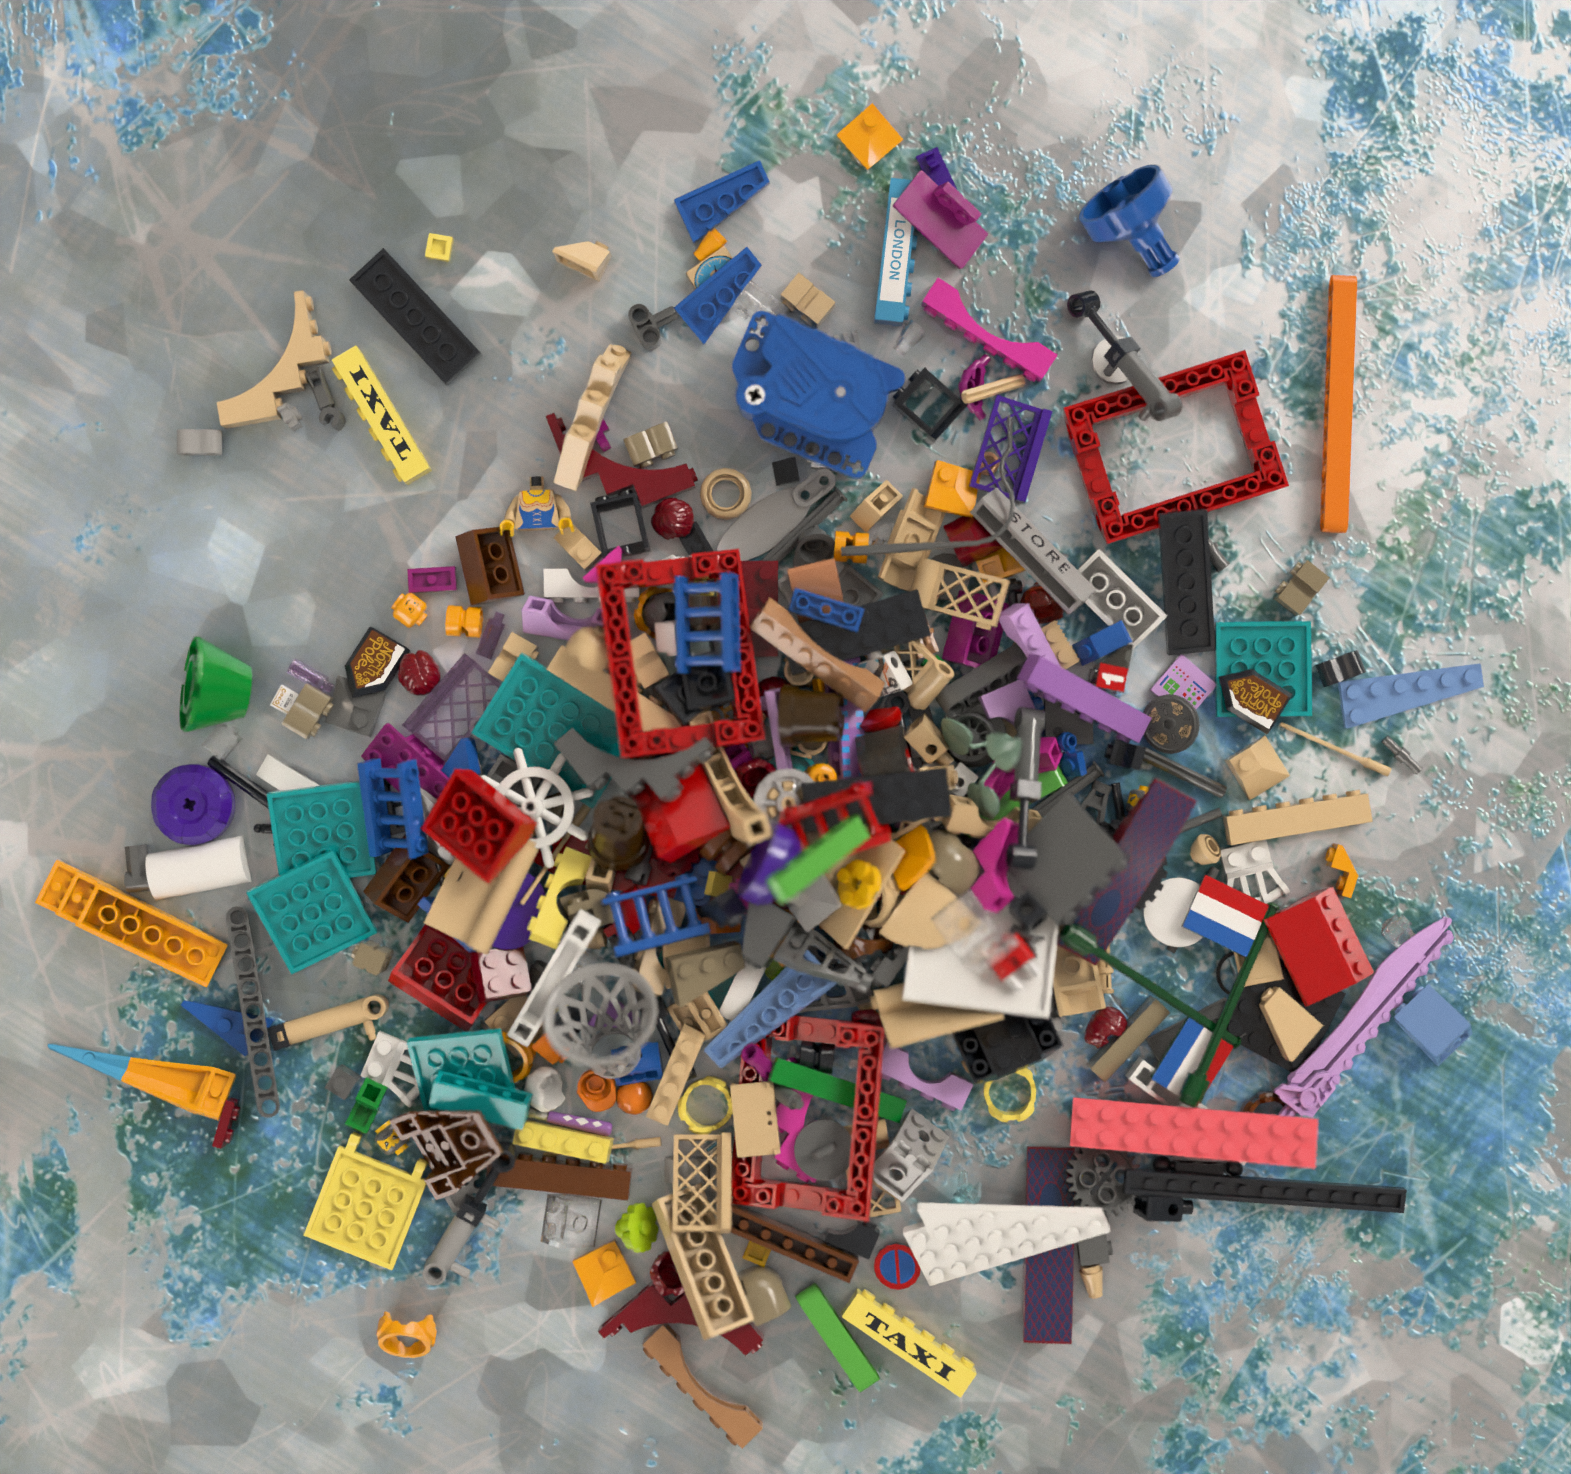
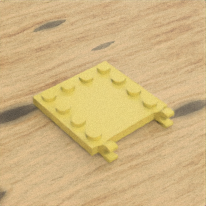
(366, 1205)

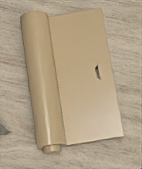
(474, 909)
(847, 921)
(914, 1022)

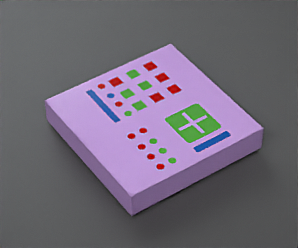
(1184, 680)

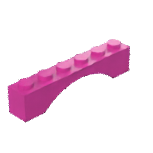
(1028, 357)

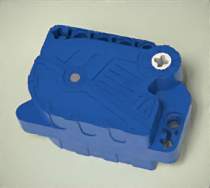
(814, 390)

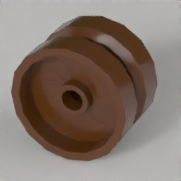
(731, 848)

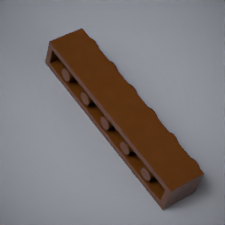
(566, 1176)
(793, 1243)

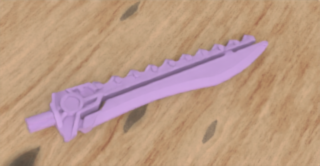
(1396, 975)

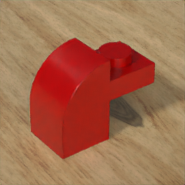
(629, 915)

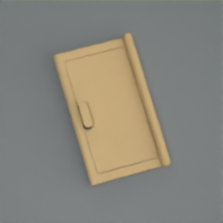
(1266, 966)
(752, 1113)

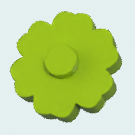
(638, 1227)

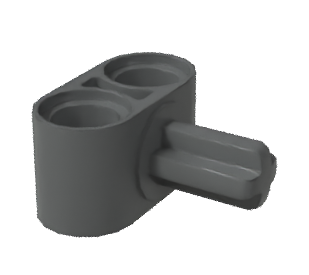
(651, 323)

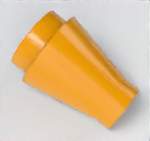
(710, 244)

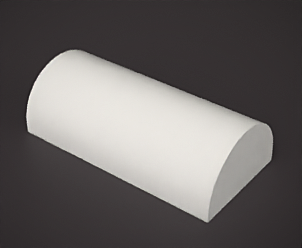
(1119, 598)
(197, 868)

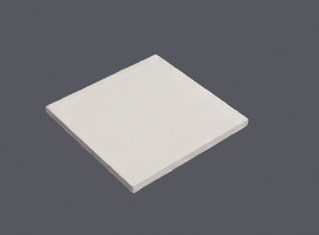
(942, 980)

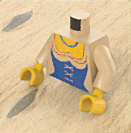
(537, 510)

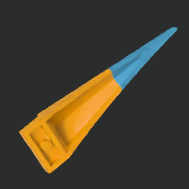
(187, 1086)

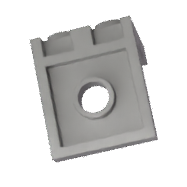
(909, 1155)

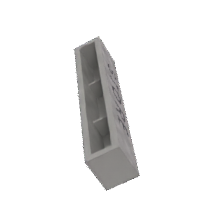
(1034, 552)

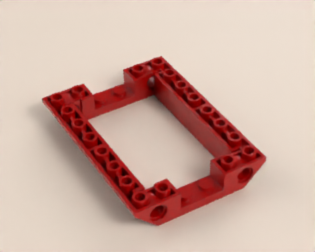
(1242, 390)
(747, 713)
(848, 1203)

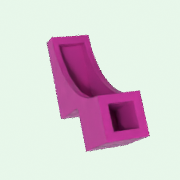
(1049, 759)

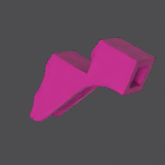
(992, 886)

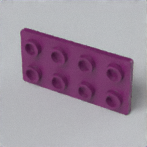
(942, 217)
(395, 748)

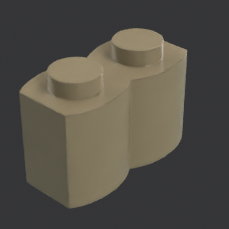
(650, 445)
(307, 711)

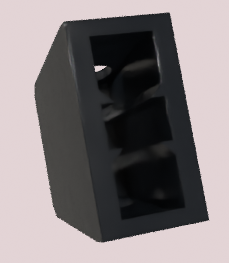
(1162, 1208)

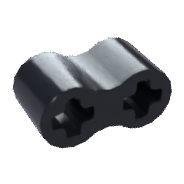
(1340, 668)

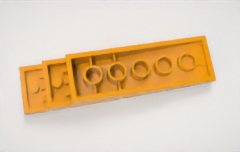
(131, 923)

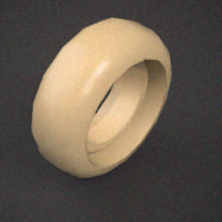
(729, 475)

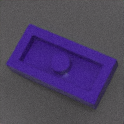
(934, 167)

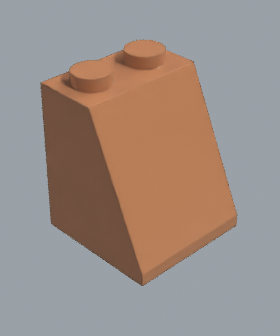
(818, 579)

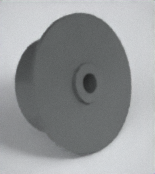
(980, 728)

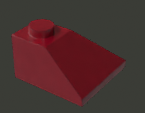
(970, 530)

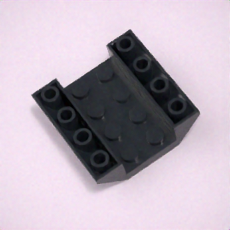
(1006, 1045)

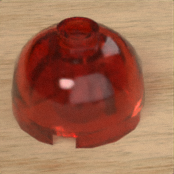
(1042, 604)

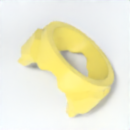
(1019, 1115)
(694, 1126)

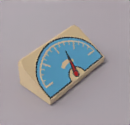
(709, 266)

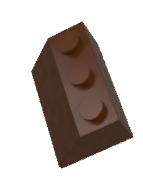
(489, 565)
(404, 882)

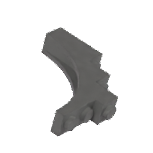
(631, 775)

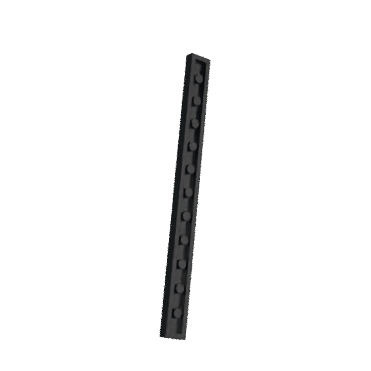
(1264, 1190)

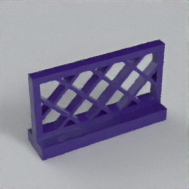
(1030, 453)

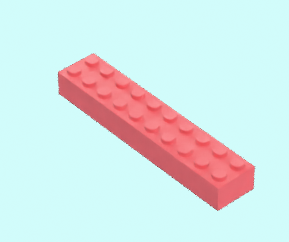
(1194, 1132)

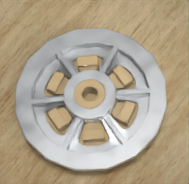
(779, 791)

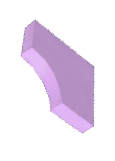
(1005, 701)

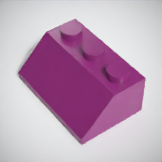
(970, 644)

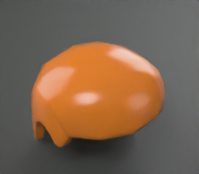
(634, 1098)

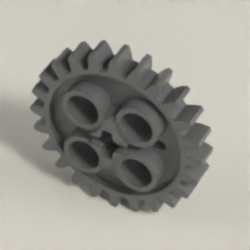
(1087, 1165)

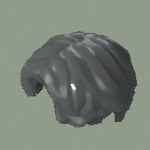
(660, 609)

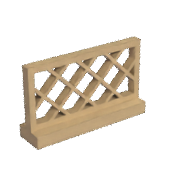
(723, 1188)

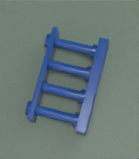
(728, 634)
(375, 807)
(648, 939)

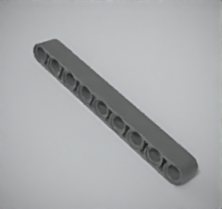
(255, 999)

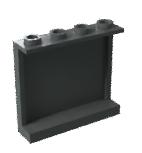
(1071, 861)

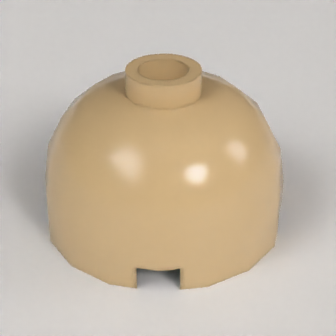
(589, 646)

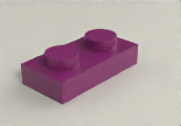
(432, 579)

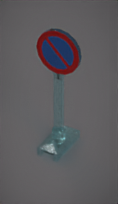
(896, 1263)

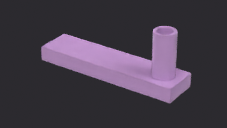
(770, 703)

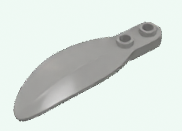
(774, 517)

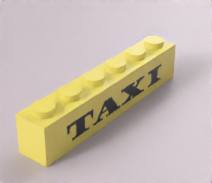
(381, 415)
(908, 1342)

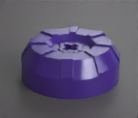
(193, 804)
(765, 860)
(514, 928)

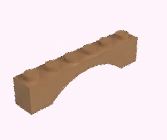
(783, 632)
(733, 1418)

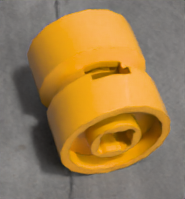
(843, 539)
(464, 621)

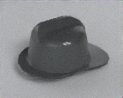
(813, 546)

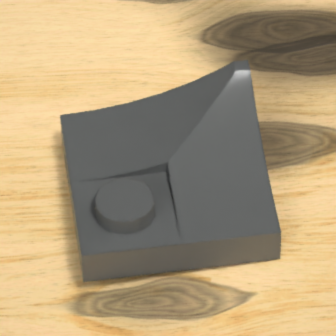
(356, 713)

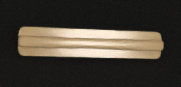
(993, 388)

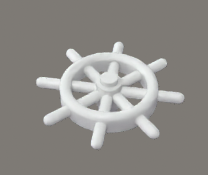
(537, 807)

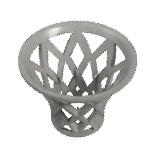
(583, 1049)

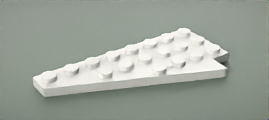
(976, 1237)

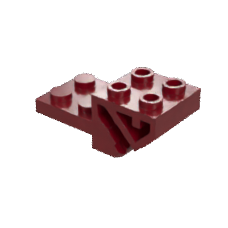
(760, 584)

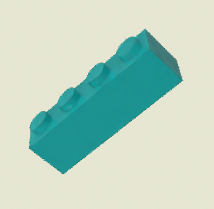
(495, 1102)

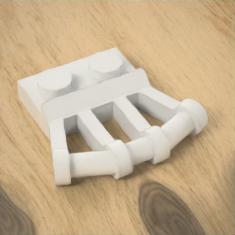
(1248, 860)
(384, 1063)

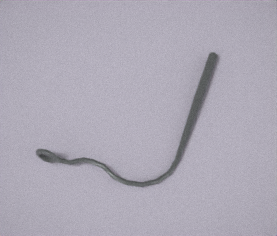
(911, 547)

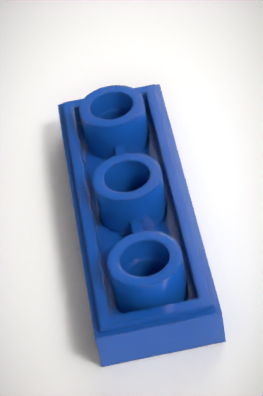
(841, 613)

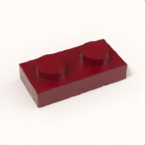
(224, 1132)

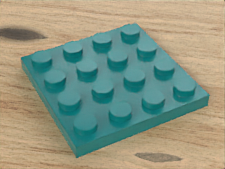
(1272, 649)
(319, 820)
(312, 911)
(467, 1054)

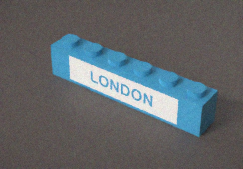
(895, 262)

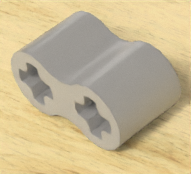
(199, 442)
(685, 1170)

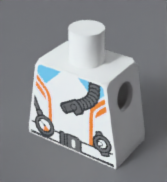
(888, 669)

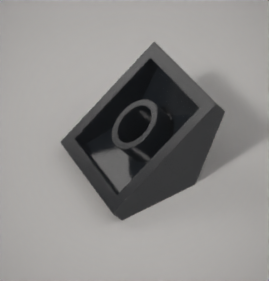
(708, 687)

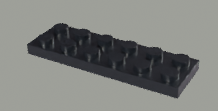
(415, 316)
(1186, 581)
(882, 626)
(893, 797)

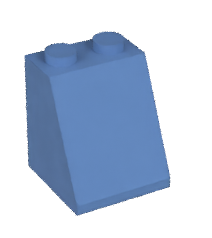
(1433, 1024)

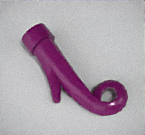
(754, 1056)

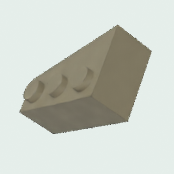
(702, 969)

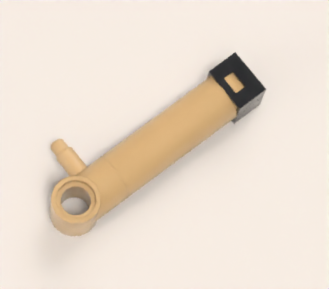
(328, 1021)

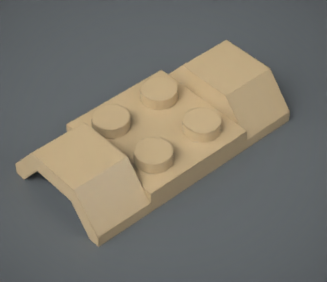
(913, 525)
(1075, 984)

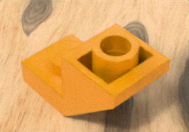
(1339, 859)

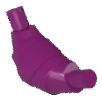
(971, 378)

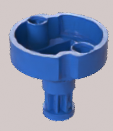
(1130, 212)

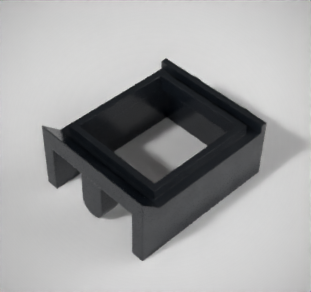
(944, 423)
(605, 504)

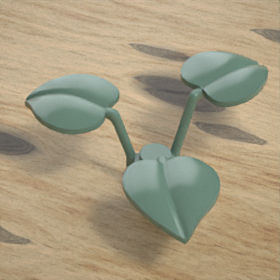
(999, 747)

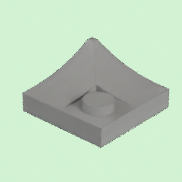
(814, 903)

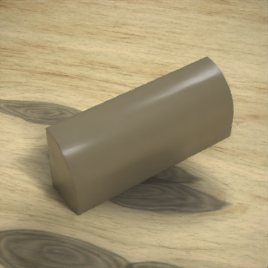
(1120, 1048)

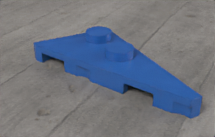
(226, 1023)

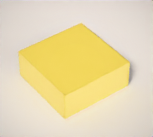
(439, 247)
(717, 884)

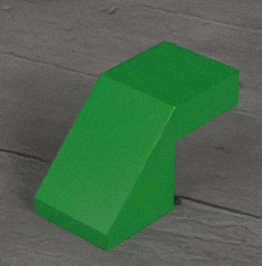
(366, 1106)

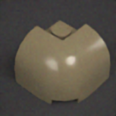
(953, 861)
(588, 901)
(764, 1293)

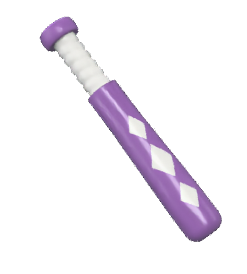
(575, 1122)

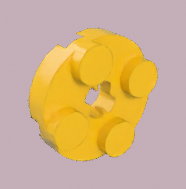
(847, 884)

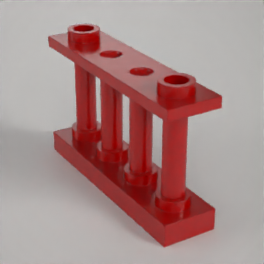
(878, 833)

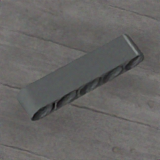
(989, 676)

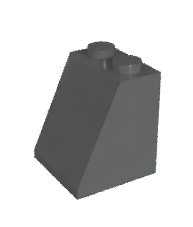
(764, 933)

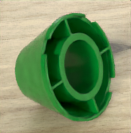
(214, 687)

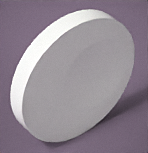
(1168, 911)

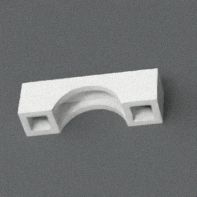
(561, 585)

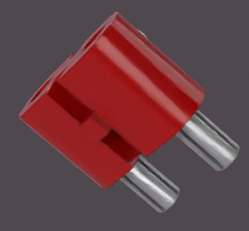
(1014, 960)

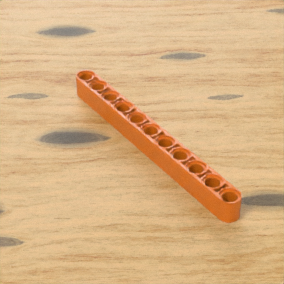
(1338, 404)

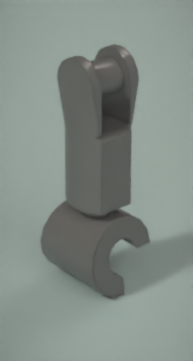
(325, 400)

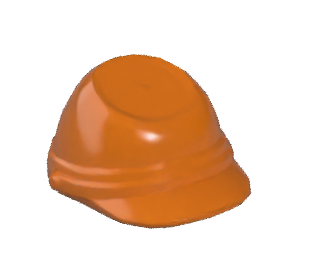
(596, 1091)

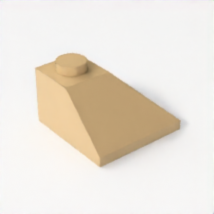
(584, 257)
(1257, 767)

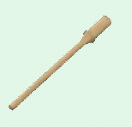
(1366, 762)
(577, 820)
(636, 1144)

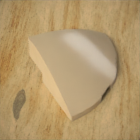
(911, 919)

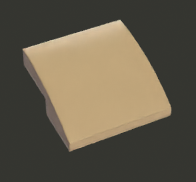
(700, 1014)

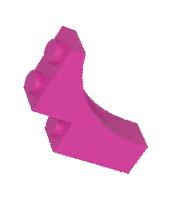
(792, 1122)

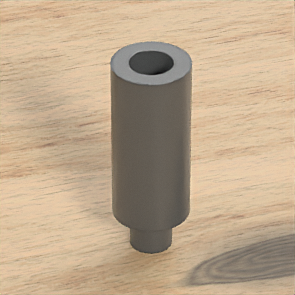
(787, 1097)

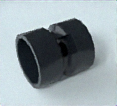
(817, 1057)

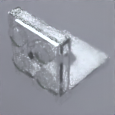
(981, 942)

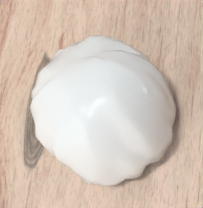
(546, 1088)

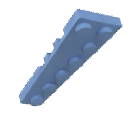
(1387, 695)
(771, 1008)

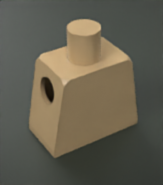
(922, 734)

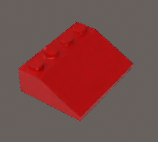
(685, 822)
(478, 824)
(1319, 946)
(440, 977)

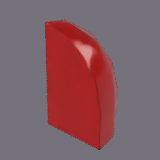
(881, 719)

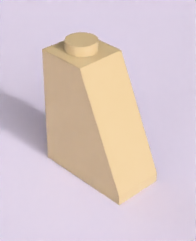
(1288, 1022)

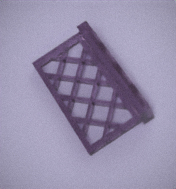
(440, 694)

